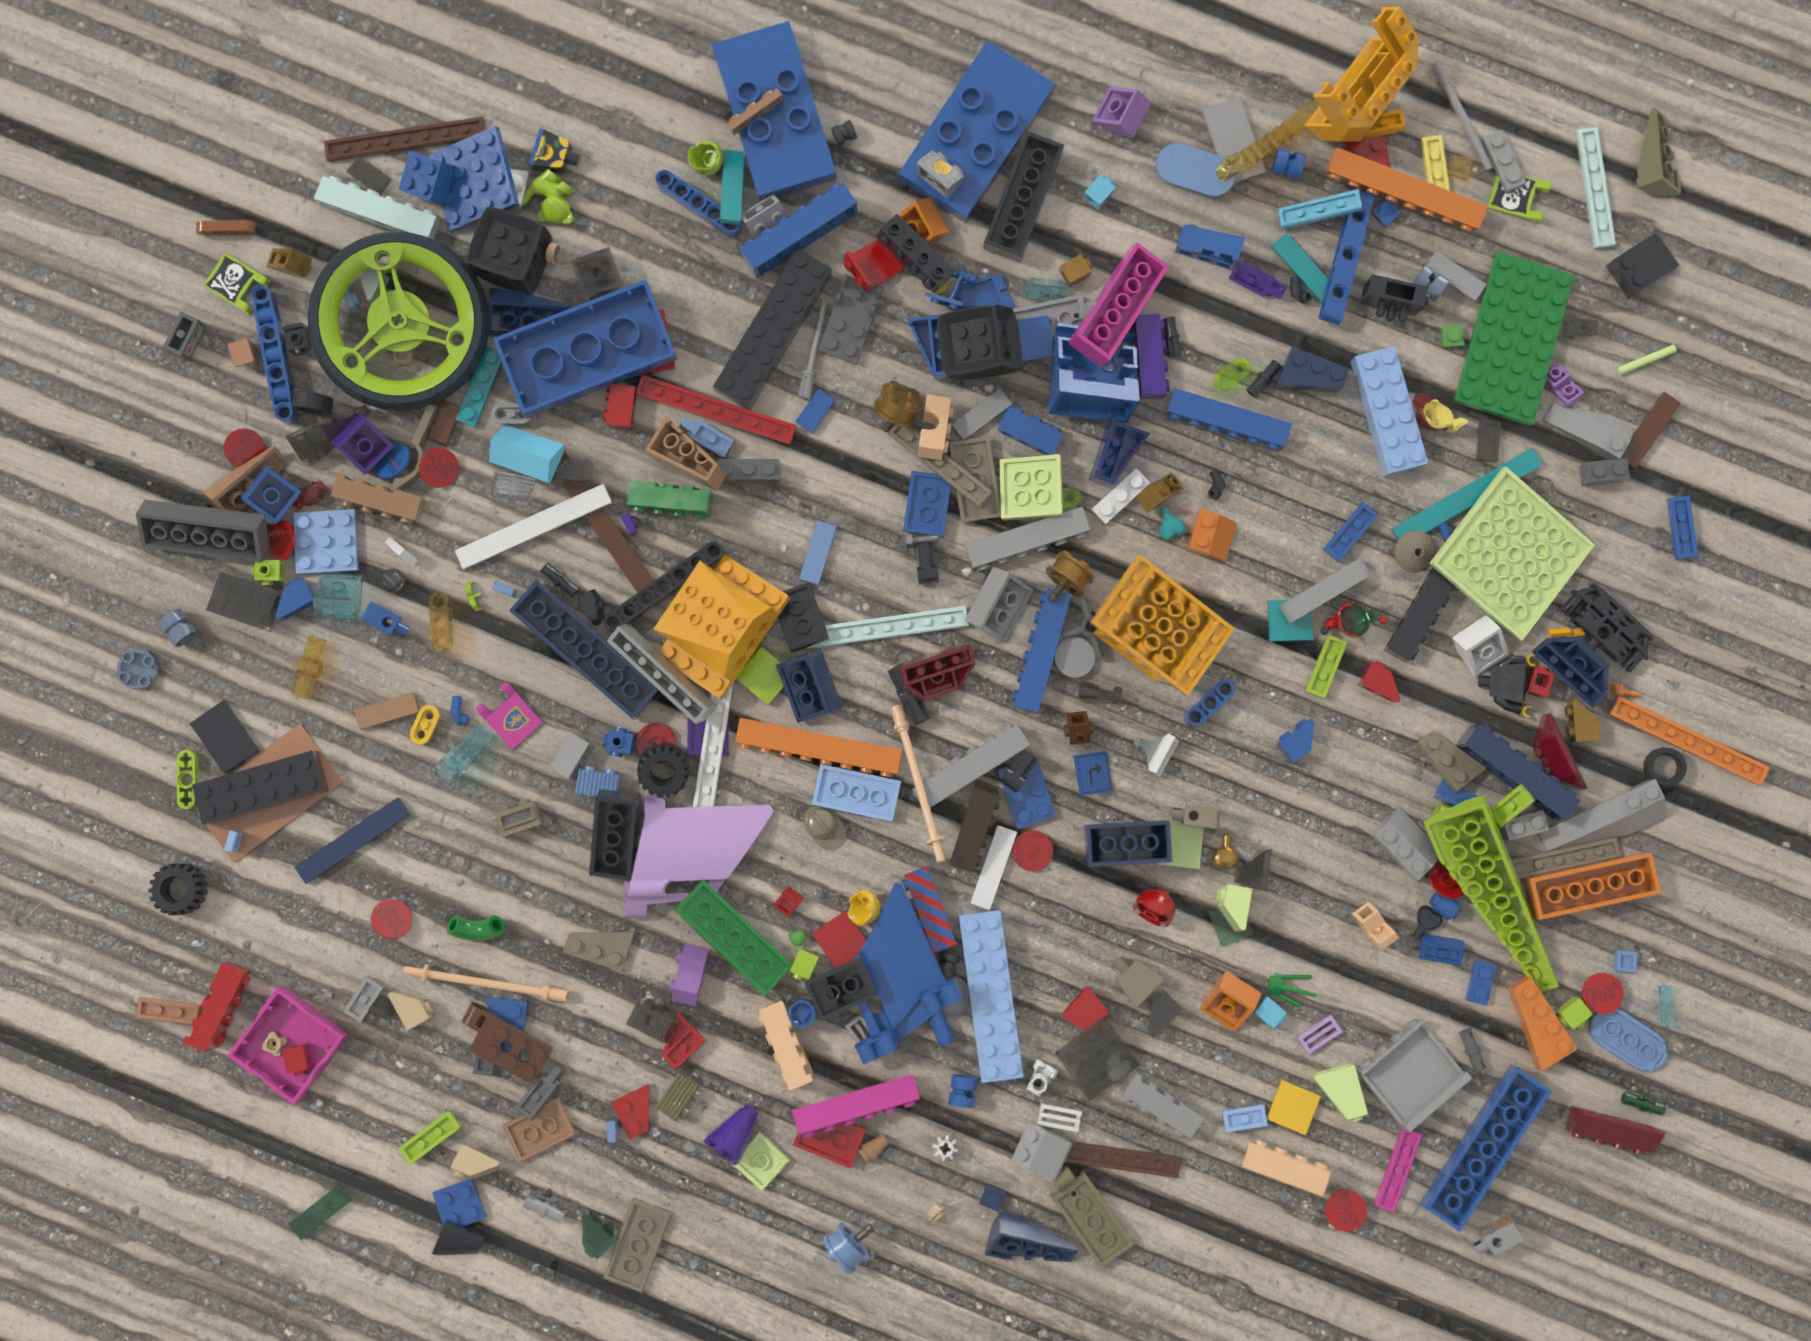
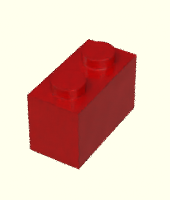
(620, 406)

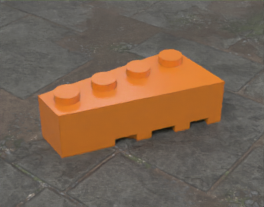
(1543, 1031)

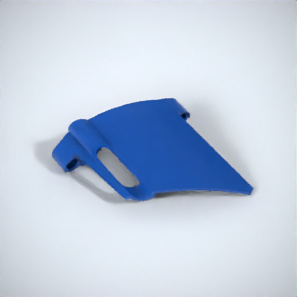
(903, 976)

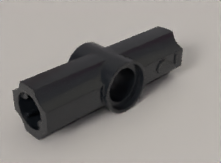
(912, 703)

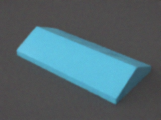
(525, 453)

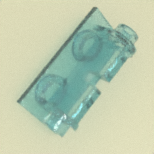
(1037, 290)

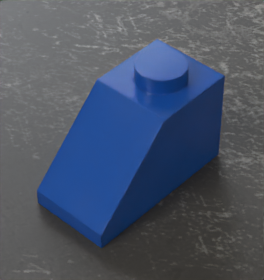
(294, 599)

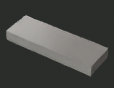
(1460, 279)
(981, 414)

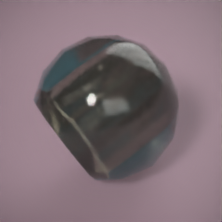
(392, 580)

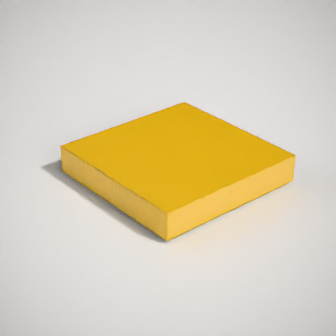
(1293, 1107)

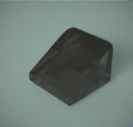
(383, 1007)

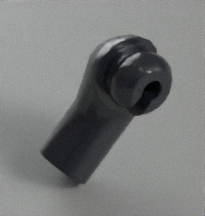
(1297, 292)

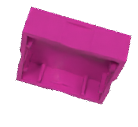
(299, 1024)

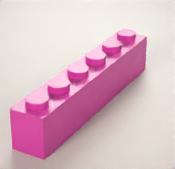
(855, 1105)

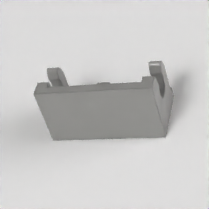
(572, 757)

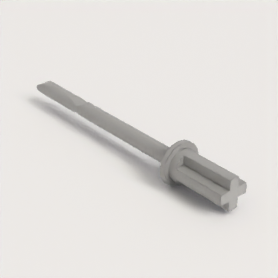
(808, 376)

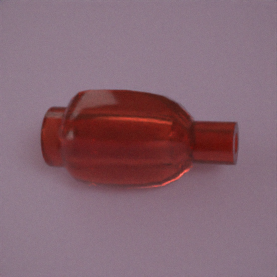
(310, 494)

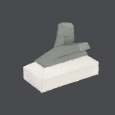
(1158, 752)

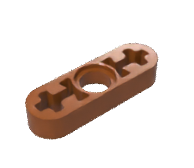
(224, 228)

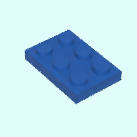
(926, 504)
(1031, 801)

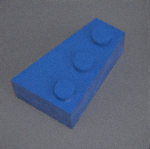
(1210, 246)
(926, 334)

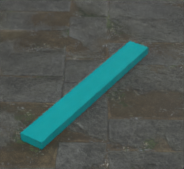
(1465, 496)

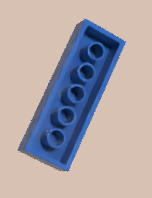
(799, 230)

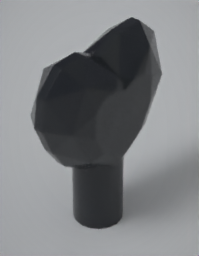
(1426, 920)

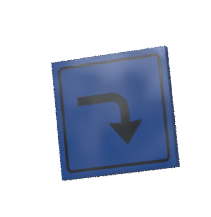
(1093, 773)

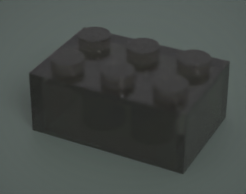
(244, 601)

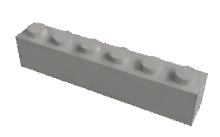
(1027, 538)
(661, 673)
(974, 765)

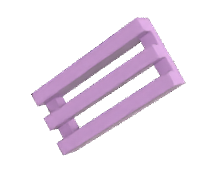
(1300, 1037)

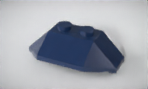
(1576, 666)

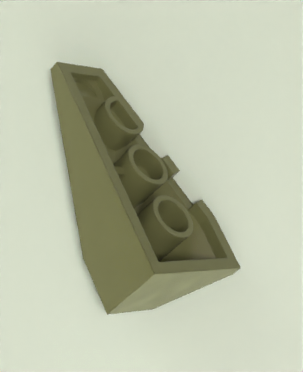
(1655, 164)

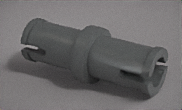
(1472, 1050)

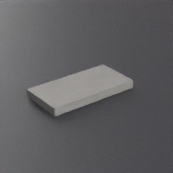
(1231, 133)

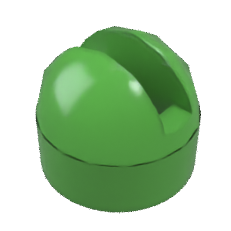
(797, 938)

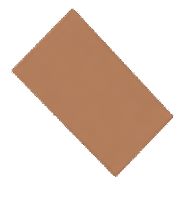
(266, 822)

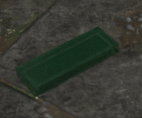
(320, 1211)

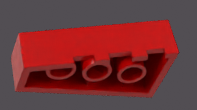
(218, 1007)

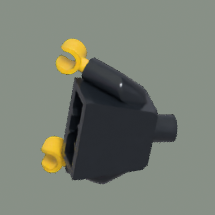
(1509, 683)

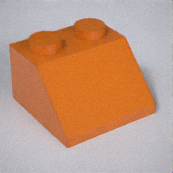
(925, 220)
(1211, 535)
(1231, 1001)

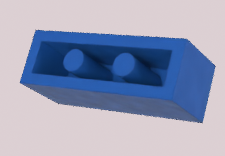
(1030, 431)

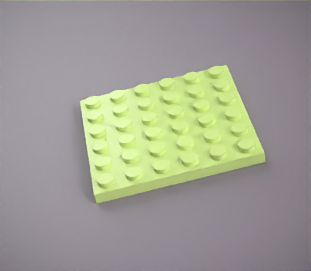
(1512, 554)

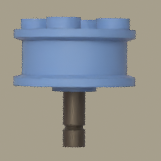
(847, 1246)

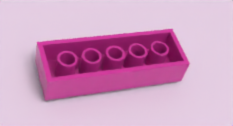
(1118, 304)

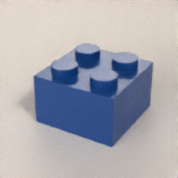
(426, 177)
(270, 494)

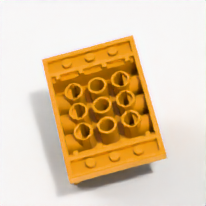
(718, 623)
(1160, 626)

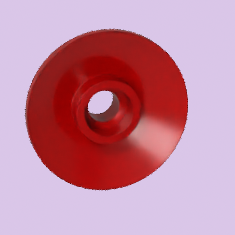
(1443, 882)

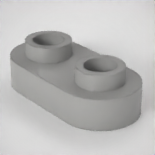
(512, 414)

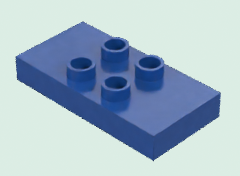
(980, 127)
(787, 143)
(585, 349)

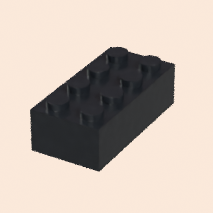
(615, 834)

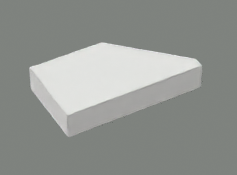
(401, 551)

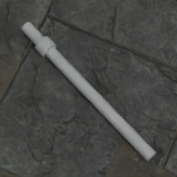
(1444, 81)

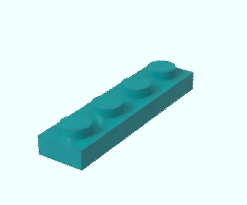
(480, 388)

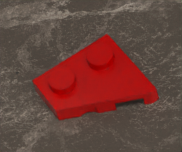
(683, 1042)
(634, 1111)

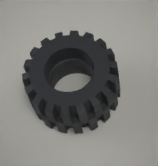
(663, 786)
(161, 889)

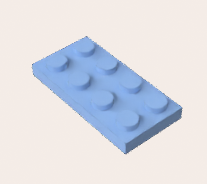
(856, 792)

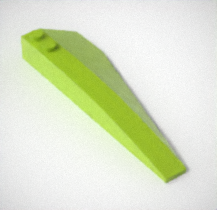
(1479, 862)

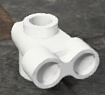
(1044, 1073)

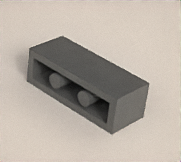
(751, 470)

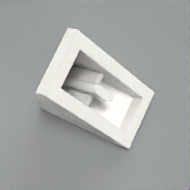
(371, 284)

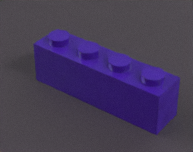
(1150, 356)

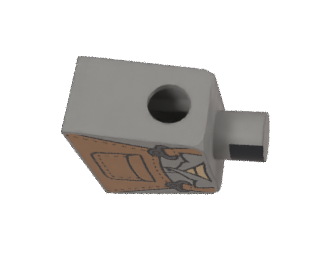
(1505, 1232)

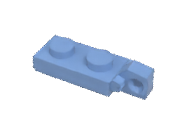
(708, 437)

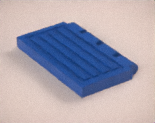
(986, 292)

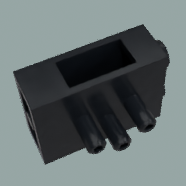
(1394, 297)

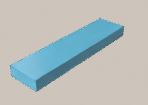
(1320, 209)

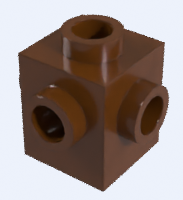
(1078, 732)

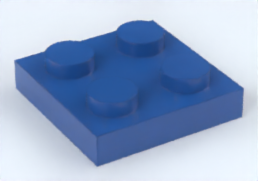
(459, 1203)

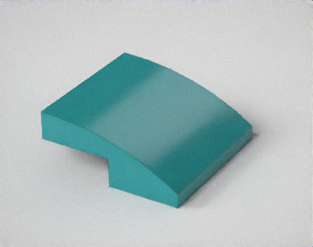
(1282, 631)

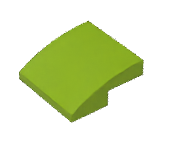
(762, 676)

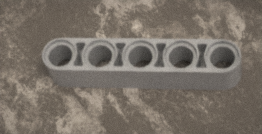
(1325, 590)

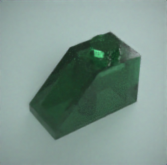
(595, 1235)

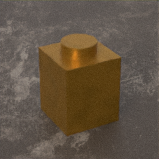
(1075, 270)

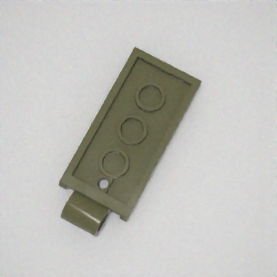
(1090, 1217)

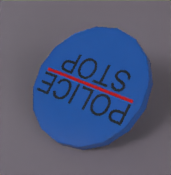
(393, 462)

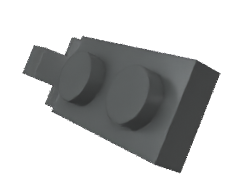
(540, 1093)

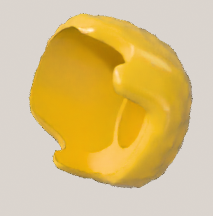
(864, 908)

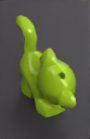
(554, 207)

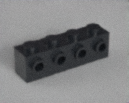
(915, 254)

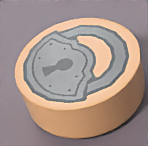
(553, 253)

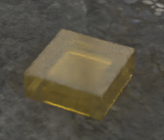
(1459, 167)

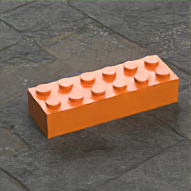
(1592, 885)

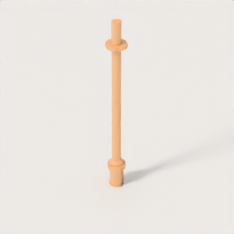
(902, 726)
(546, 992)

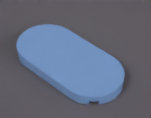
(1192, 170)
(1628, 1040)

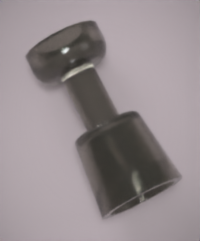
(1091, 692)

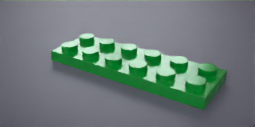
(733, 937)

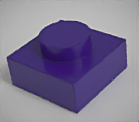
(630, 524)

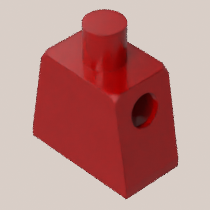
(1085, 1010)

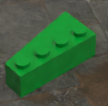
(670, 499)

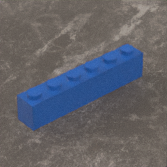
(1228, 419)
(1041, 653)

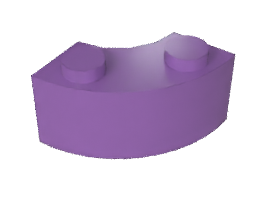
(689, 975)

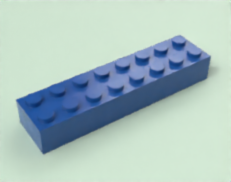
(1485, 1147)

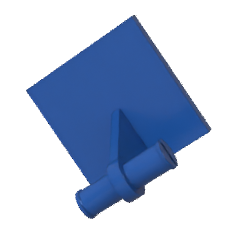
(962, 276)

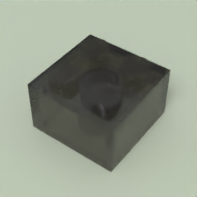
(597, 274)

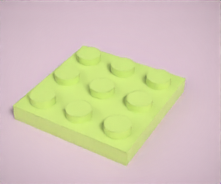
(1031, 487)

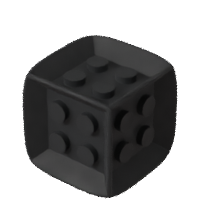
(509, 250)
(979, 342)

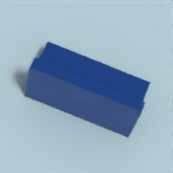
(1447, 796)

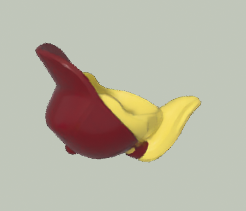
(1434, 415)

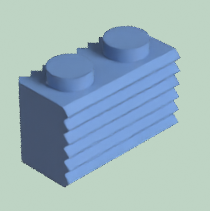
(590, 781)

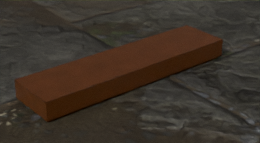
(1650, 429)

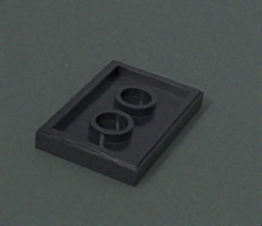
(802, 619)
(224, 736)

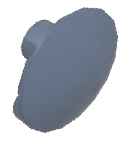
(137, 669)

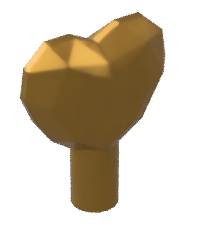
(1225, 855)

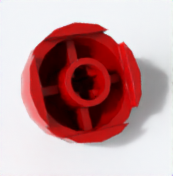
(1155, 907)

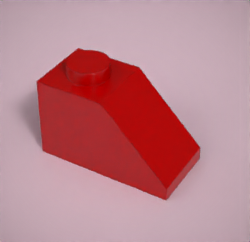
(1380, 682)

